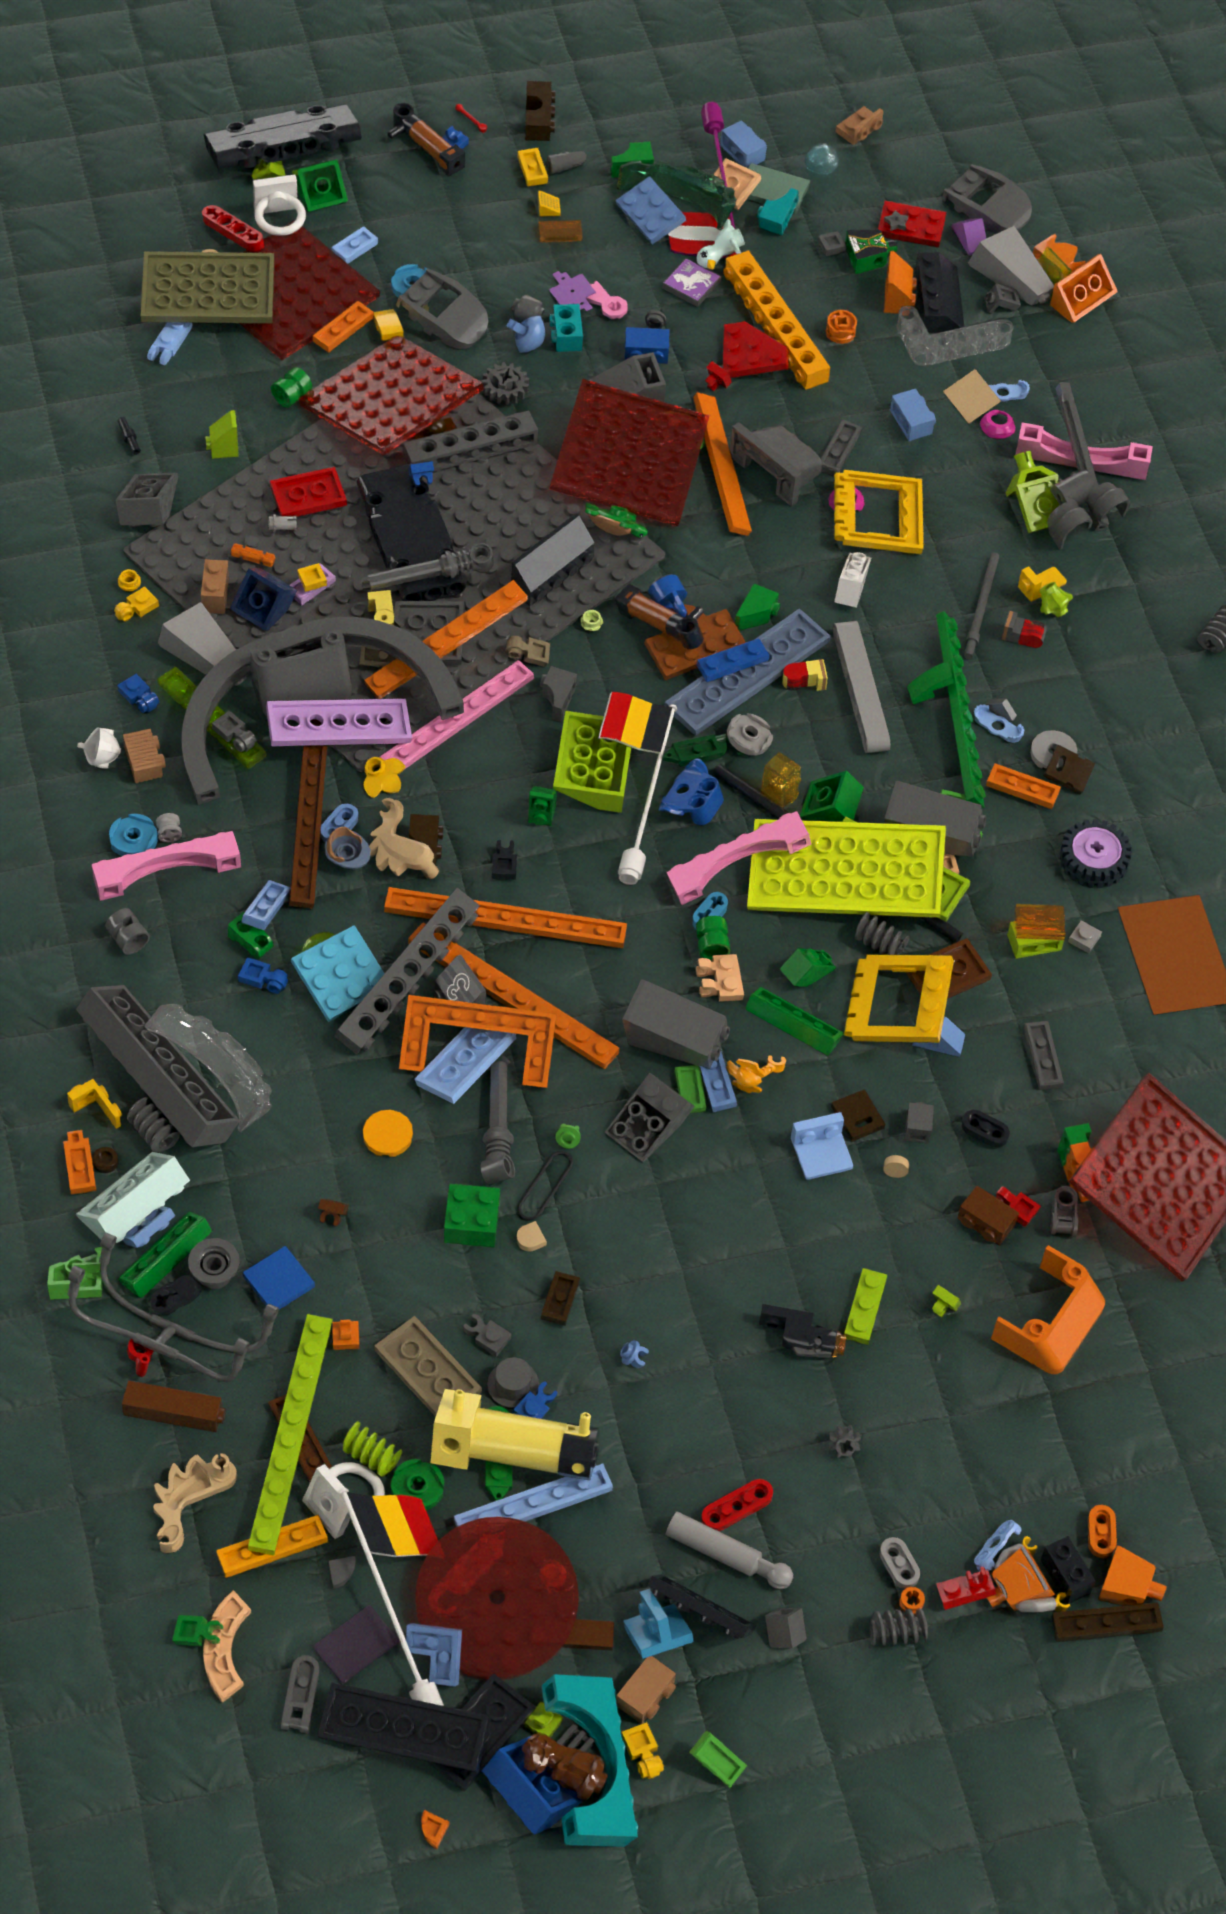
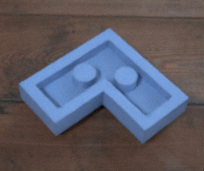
(442, 1646)

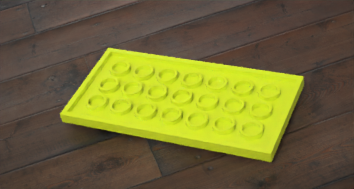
(853, 871)

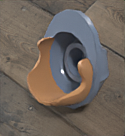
(347, 849)

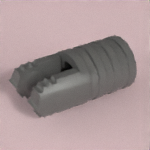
(565, 161)

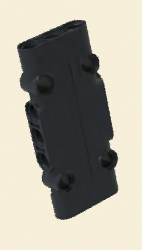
(250, 140)
(408, 530)

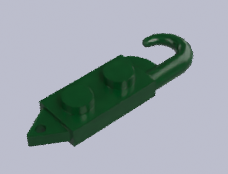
(703, 748)

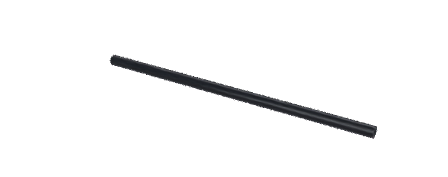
(777, 811)

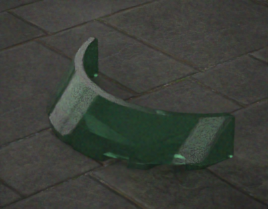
(685, 183)

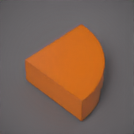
(433, 1828)

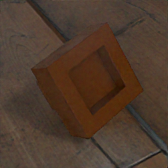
(334, 1208)

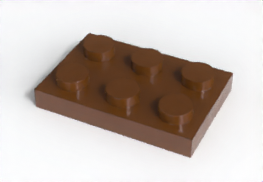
(967, 968)

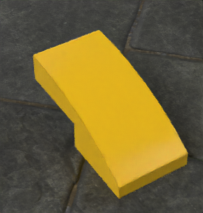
(388, 324)

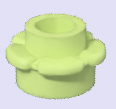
(591, 620)

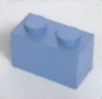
(743, 144)
(912, 414)

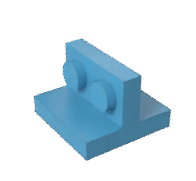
(656, 1627)

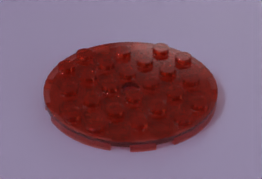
(522, 1565)

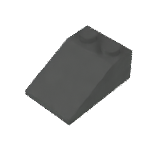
(147, 499)

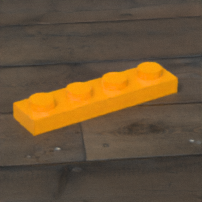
(292, 1539)

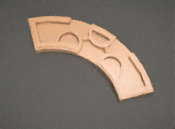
(218, 1657)

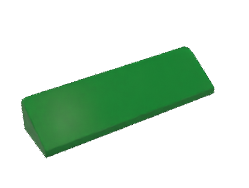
(794, 1020)
(165, 1254)

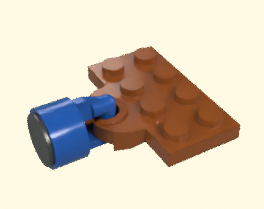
(667, 652)

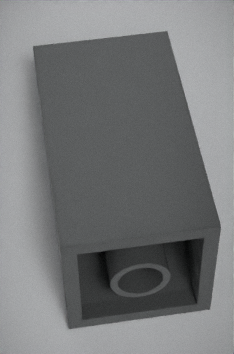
(926, 807)
(674, 1026)

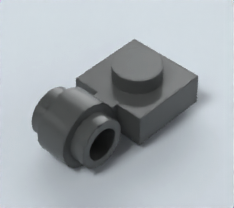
(231, 727)

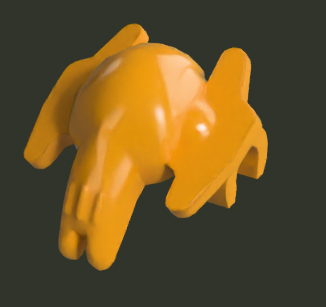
(750, 1074)

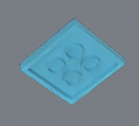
(338, 972)

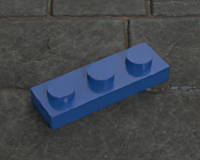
(733, 660)

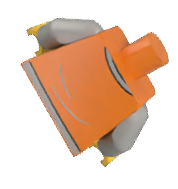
(1023, 1582)

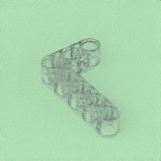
(951, 344)

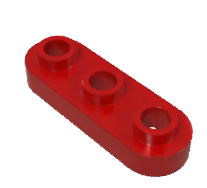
(743, 1497)

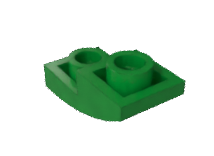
(935, 678)

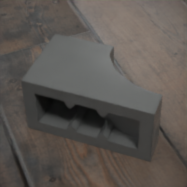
(558, 688)

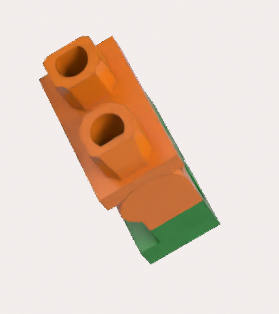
(1073, 1150)

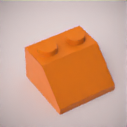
(899, 285)

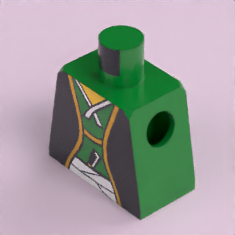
(868, 249)

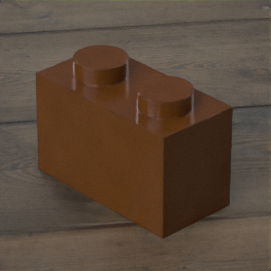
(987, 1215)

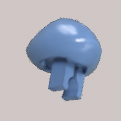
(528, 334)

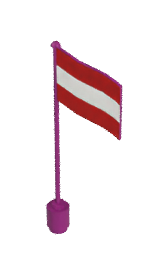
(701, 228)

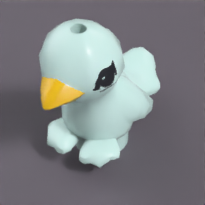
(726, 243)

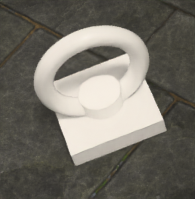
(277, 195)
(324, 1499)

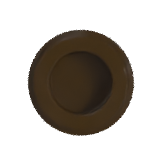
(105, 1160)

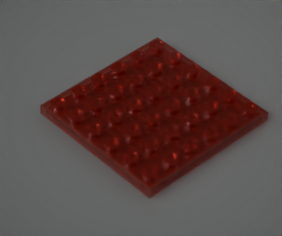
(308, 291)
(391, 394)
(629, 452)
(1159, 1177)

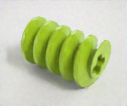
(370, 1451)

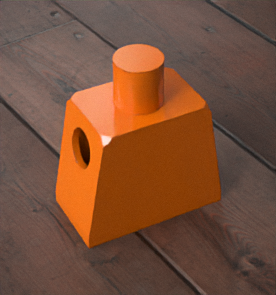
(1130, 1580)

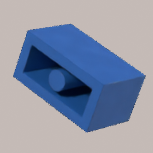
(647, 340)

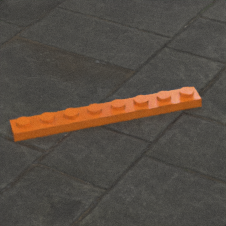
(451, 636)

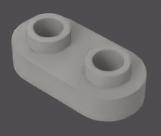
(901, 1564)

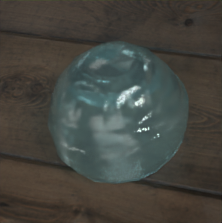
(822, 159)

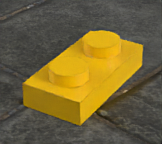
(532, 167)

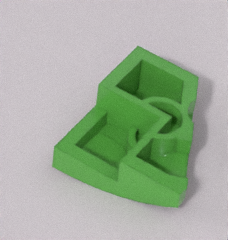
(90, 1285)

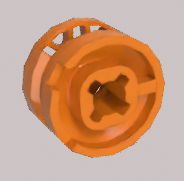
(841, 326)

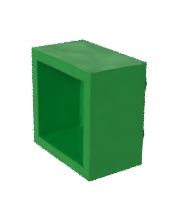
(472, 1215)

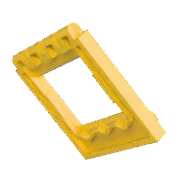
(910, 511)
(931, 1006)

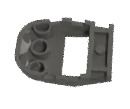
(1003, 210)
(459, 324)

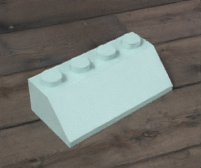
(134, 1196)

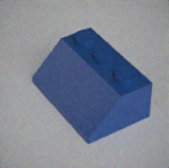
(531, 1795)

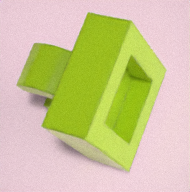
(944, 1300)
(543, 1721)

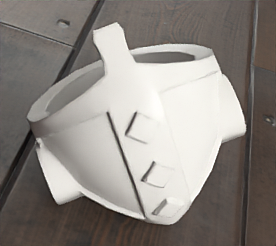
(101, 748)

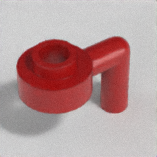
(142, 1359)

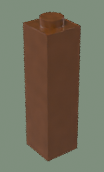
(173, 1406)

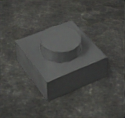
(831, 243)

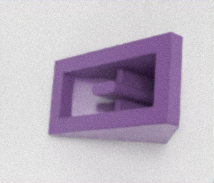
(970, 233)

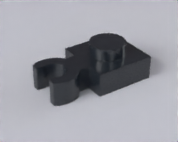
(504, 862)

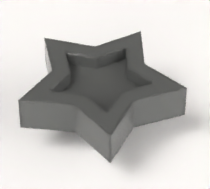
(896, 221)

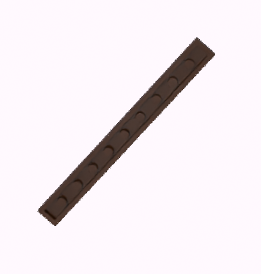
(308, 825)

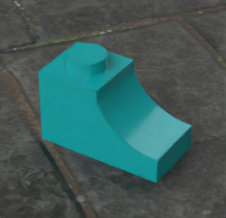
(776, 213)

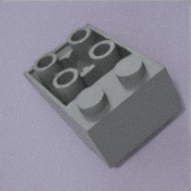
(636, 375)
(649, 1117)

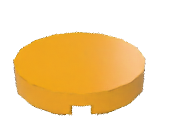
(387, 1133)

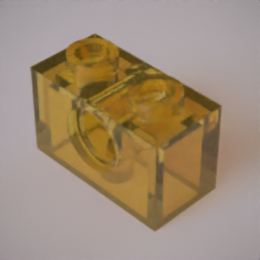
(781, 780)

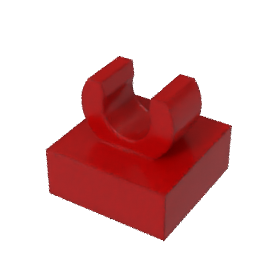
(717, 376)

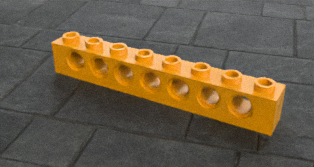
(776, 319)

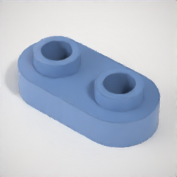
(337, 820)

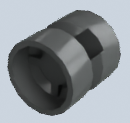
(127, 931)

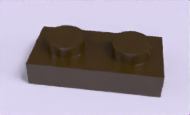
(560, 1298)

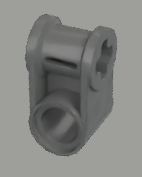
(1064, 1216)

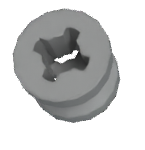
(168, 827)

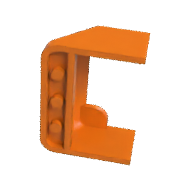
(1055, 1344)

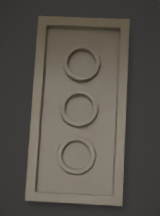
(424, 1364)

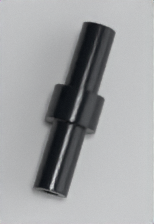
(129, 435)

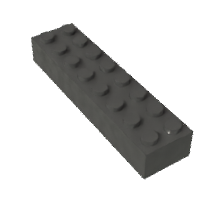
(157, 1066)

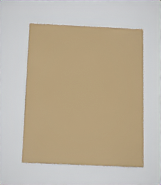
(971, 396)

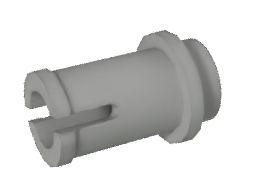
(282, 523)

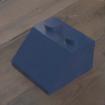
(262, 598)

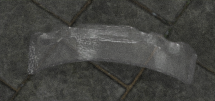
(220, 1055)

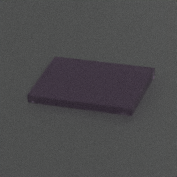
(356, 1644)

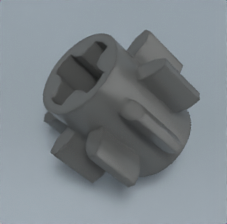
(844, 1441)

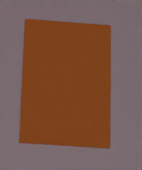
(1175, 954)

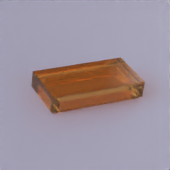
(560, 231)

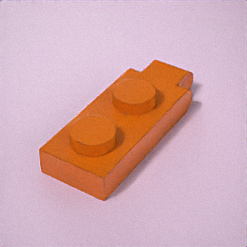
(79, 1163)

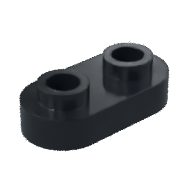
(985, 1128)

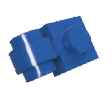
(138, 692)
(258, 972)

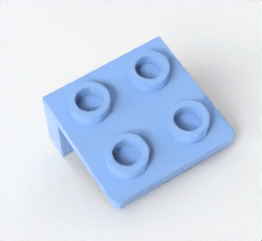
(821, 1146)

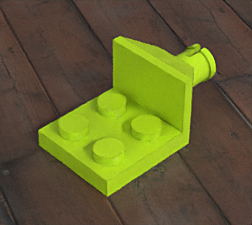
(1033, 491)

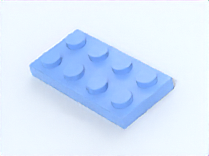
(463, 1062)

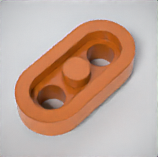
(1102, 1533)

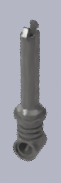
(446, 565)
(498, 1139)

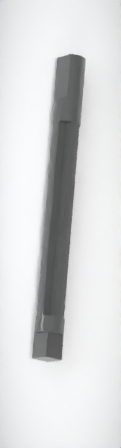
(1077, 440)

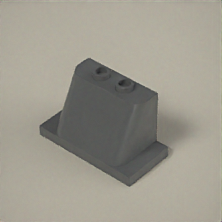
(779, 454)

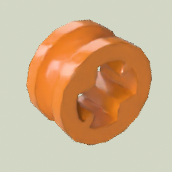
(912, 1591)

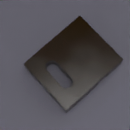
(1074, 771)
(856, 1110)

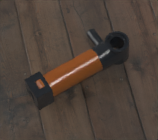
(406, 121)
(685, 629)

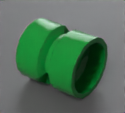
(292, 387)
(712, 937)

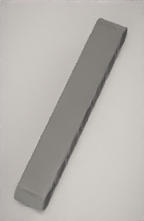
(861, 687)

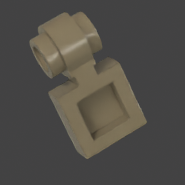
(534, 650)

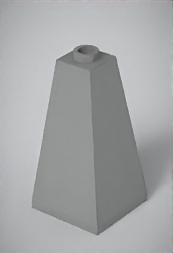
(1012, 264)
(196, 639)

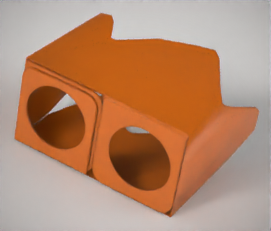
(1064, 251)

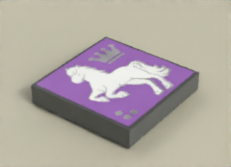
(691, 282)

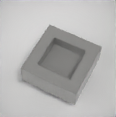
(1085, 936)

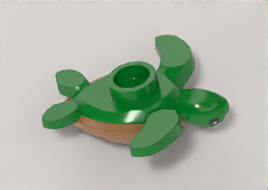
(615, 521)

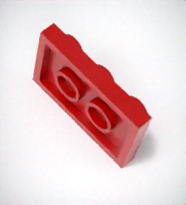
(922, 227)
(308, 492)

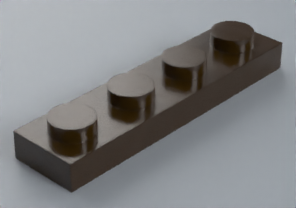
(1107, 1622)

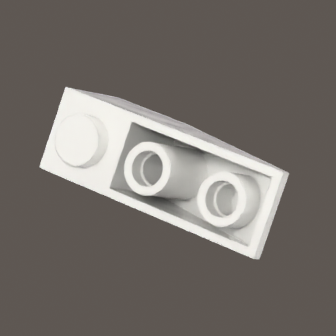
(852, 579)

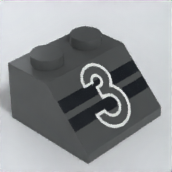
(459, 984)

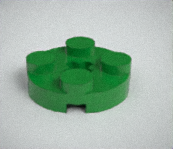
(422, 1473)

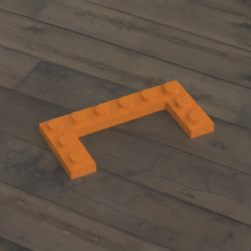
(427, 1010)

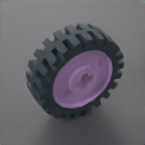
(1095, 853)

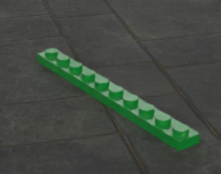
(960, 712)

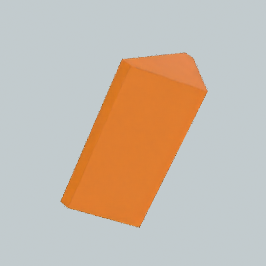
(1083, 289)

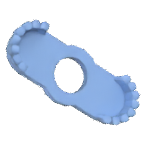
(1016, 391)
(985, 718)
(986, 1555)

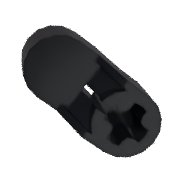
(175, 1295)

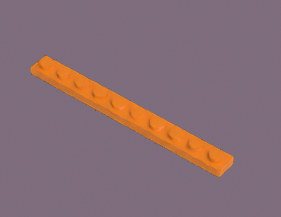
(513, 918)
(517, 996)

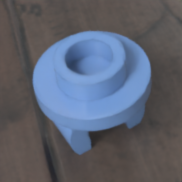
(630, 1354)

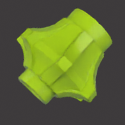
(1054, 600)

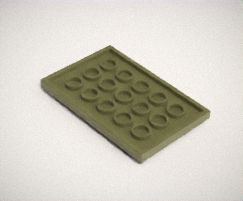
(207, 287)

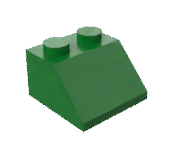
(320, 185)
(832, 798)

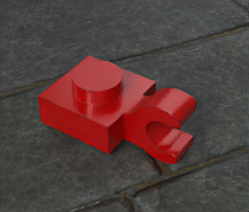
(1023, 1204)

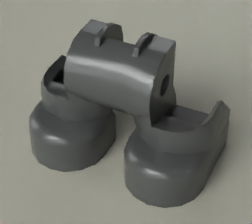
(1076, 490)

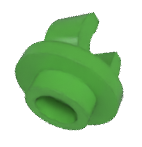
(568, 1136)

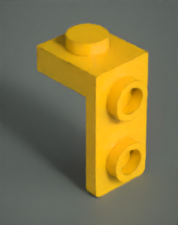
(1031, 583)
(89, 1092)

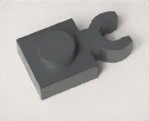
(490, 1336)

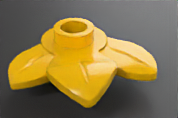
(385, 778)

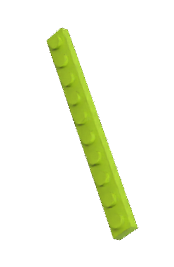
(290, 1435)

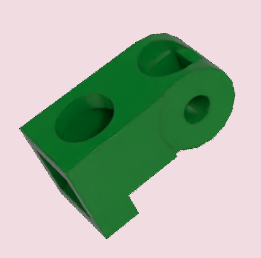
(250, 937)

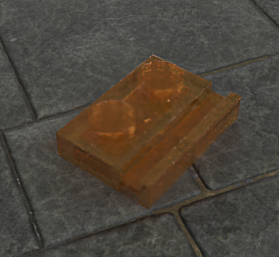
(1040, 922)

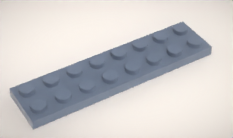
(786, 642)

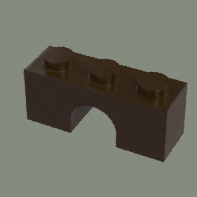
(539, 111)

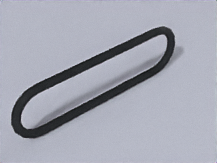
(553, 1191)

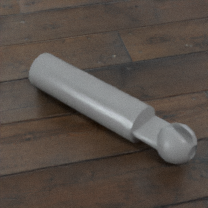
(727, 1550)

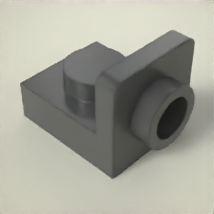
(1003, 297)

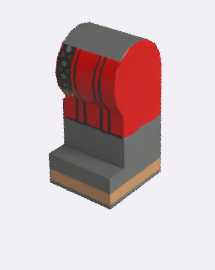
(1023, 631)

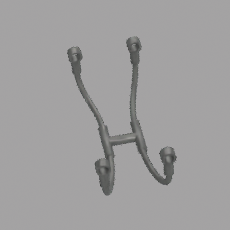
(170, 1328)

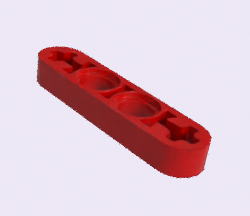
(251, 238)

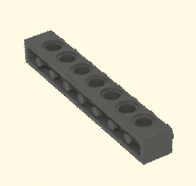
(457, 905)

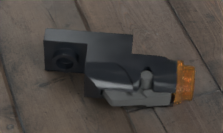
(800, 1334)

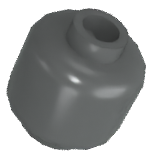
(527, 307)

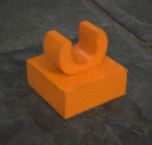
(345, 1335)

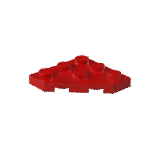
(751, 351)

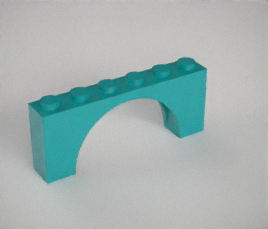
(594, 1707)

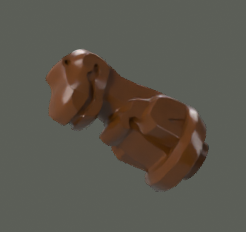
(570, 1766)

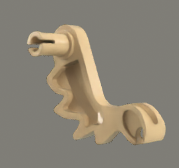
(397, 850)
(197, 1483)

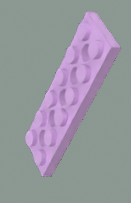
(331, 734)

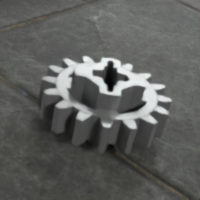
(505, 383)

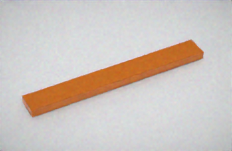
(723, 466)

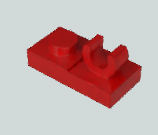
(966, 1589)

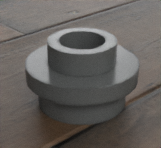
(655, 319)

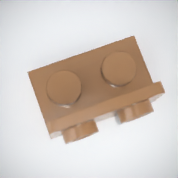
(860, 125)

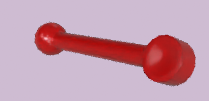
(482, 127)

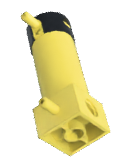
(469, 1432)

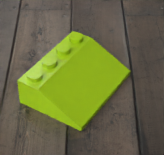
(589, 766)

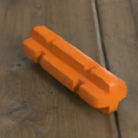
(252, 555)

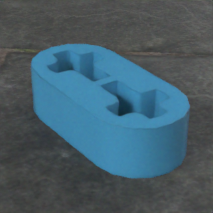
(706, 907)

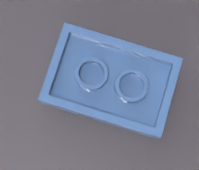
(651, 210)

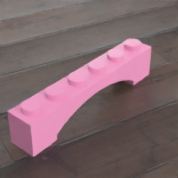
(1124, 461)
(784, 834)
(213, 851)

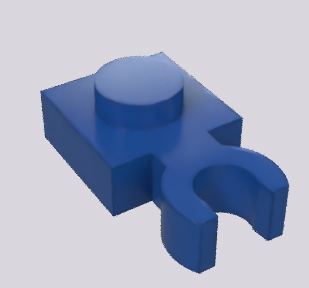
(534, 1405)

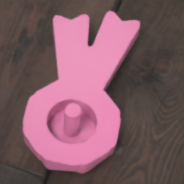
(612, 306)

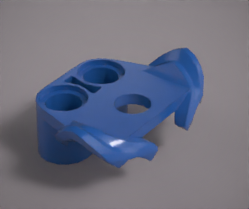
(700, 800)

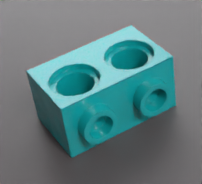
(567, 327)

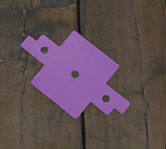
(580, 286)

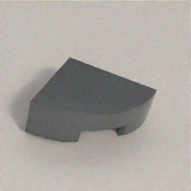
(1002, 708)
(341, 1570)

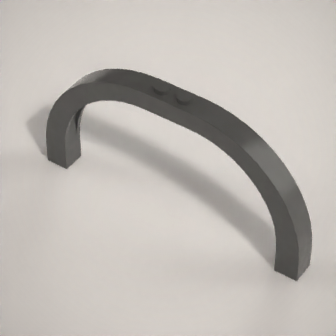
(296, 641)

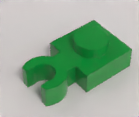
(193, 1629)

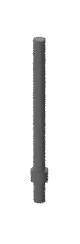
(973, 637)

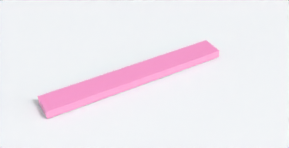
(475, 705)

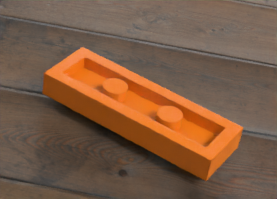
(343, 326)
(1023, 786)

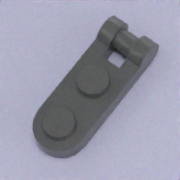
(301, 1694)

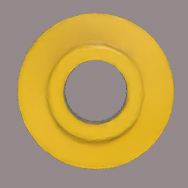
(129, 580)

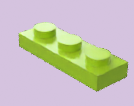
(865, 1306)

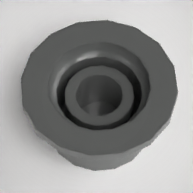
(214, 1262)
(511, 1382)

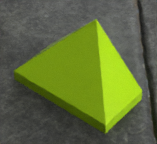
(268, 170)

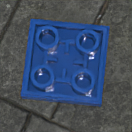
(279, 1279)

